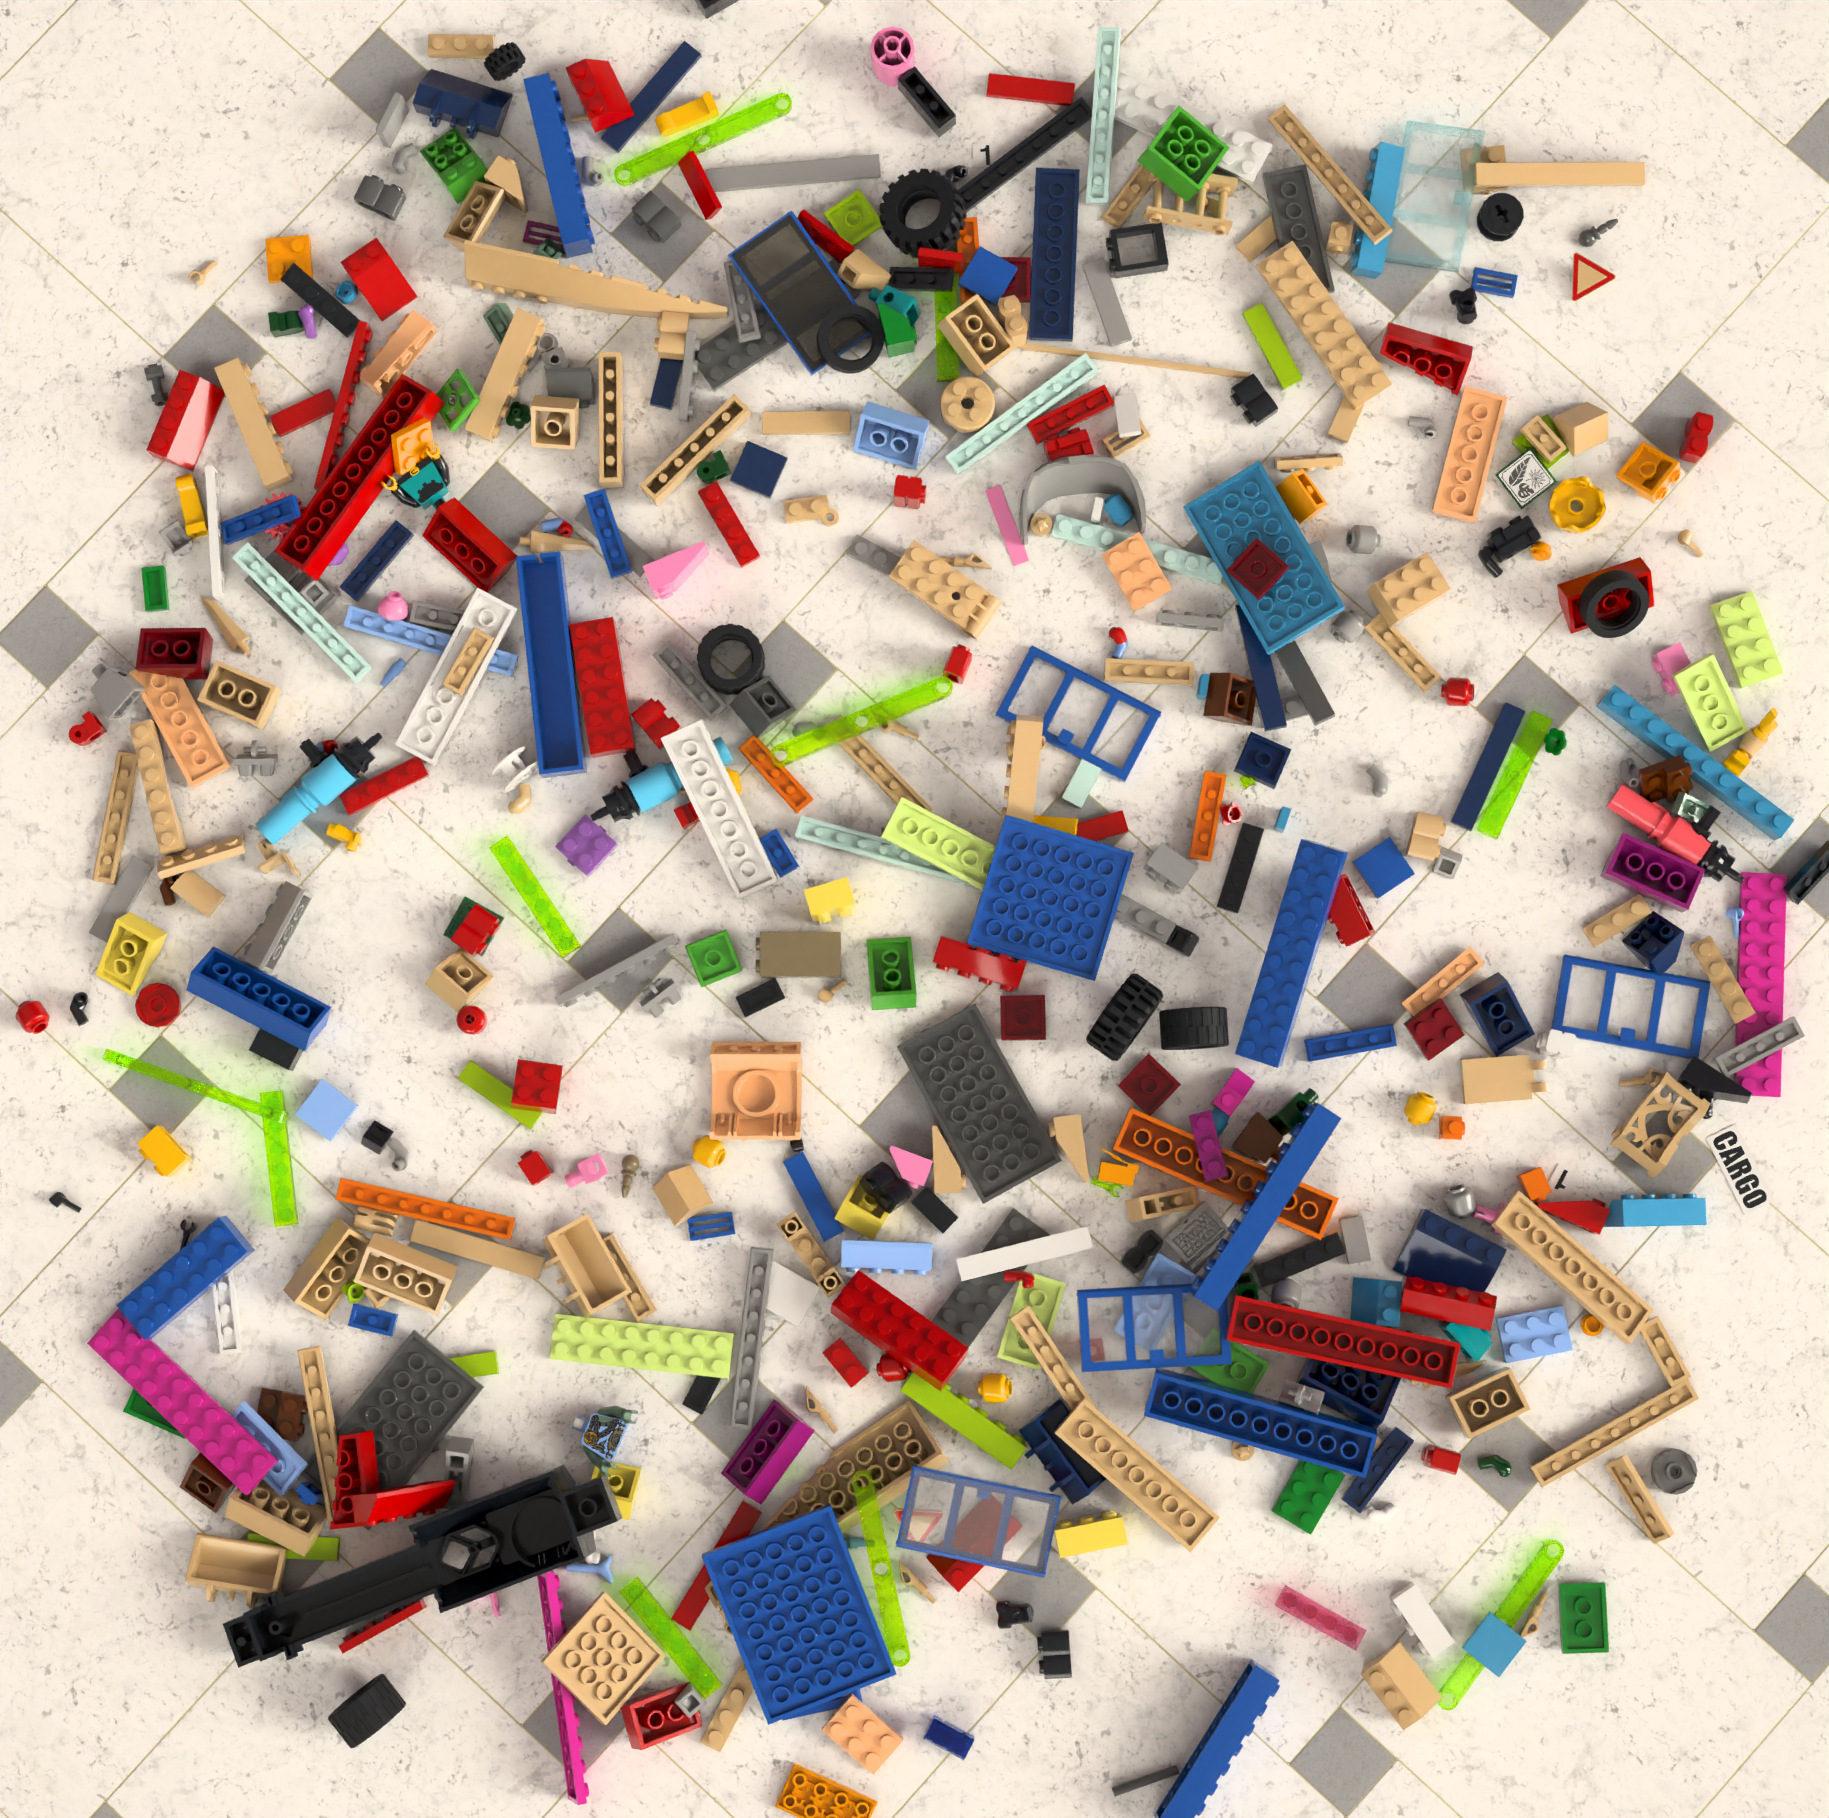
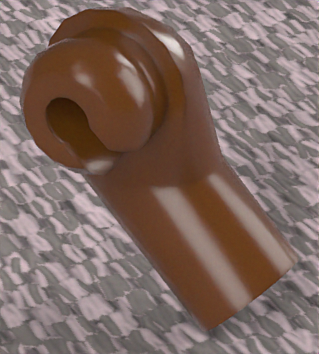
(166, 892)

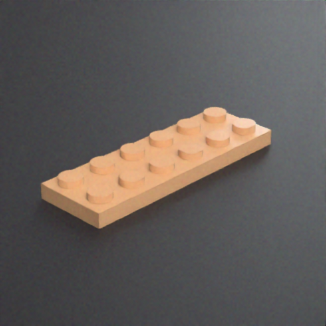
(1469, 454)
(183, 726)

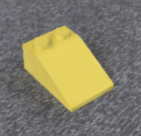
(130, 952)

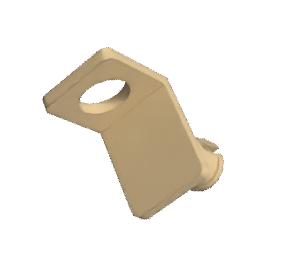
(274, 859)

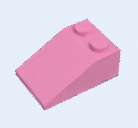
(672, 571)

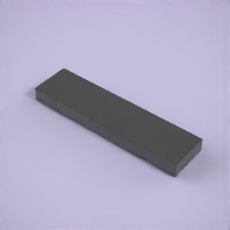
(1305, 683)

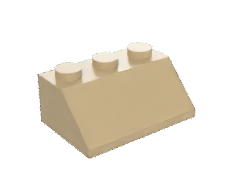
(475, 214)
(1400, 1685)

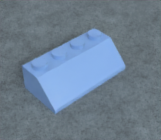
(886, 1255)

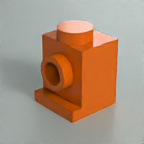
(1451, 1128)

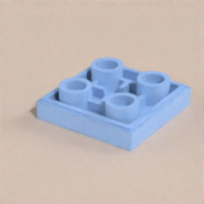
(326, 1110)

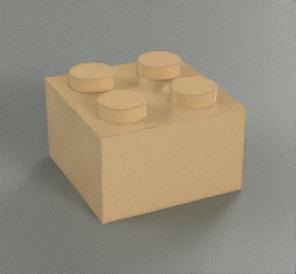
(554, 422)

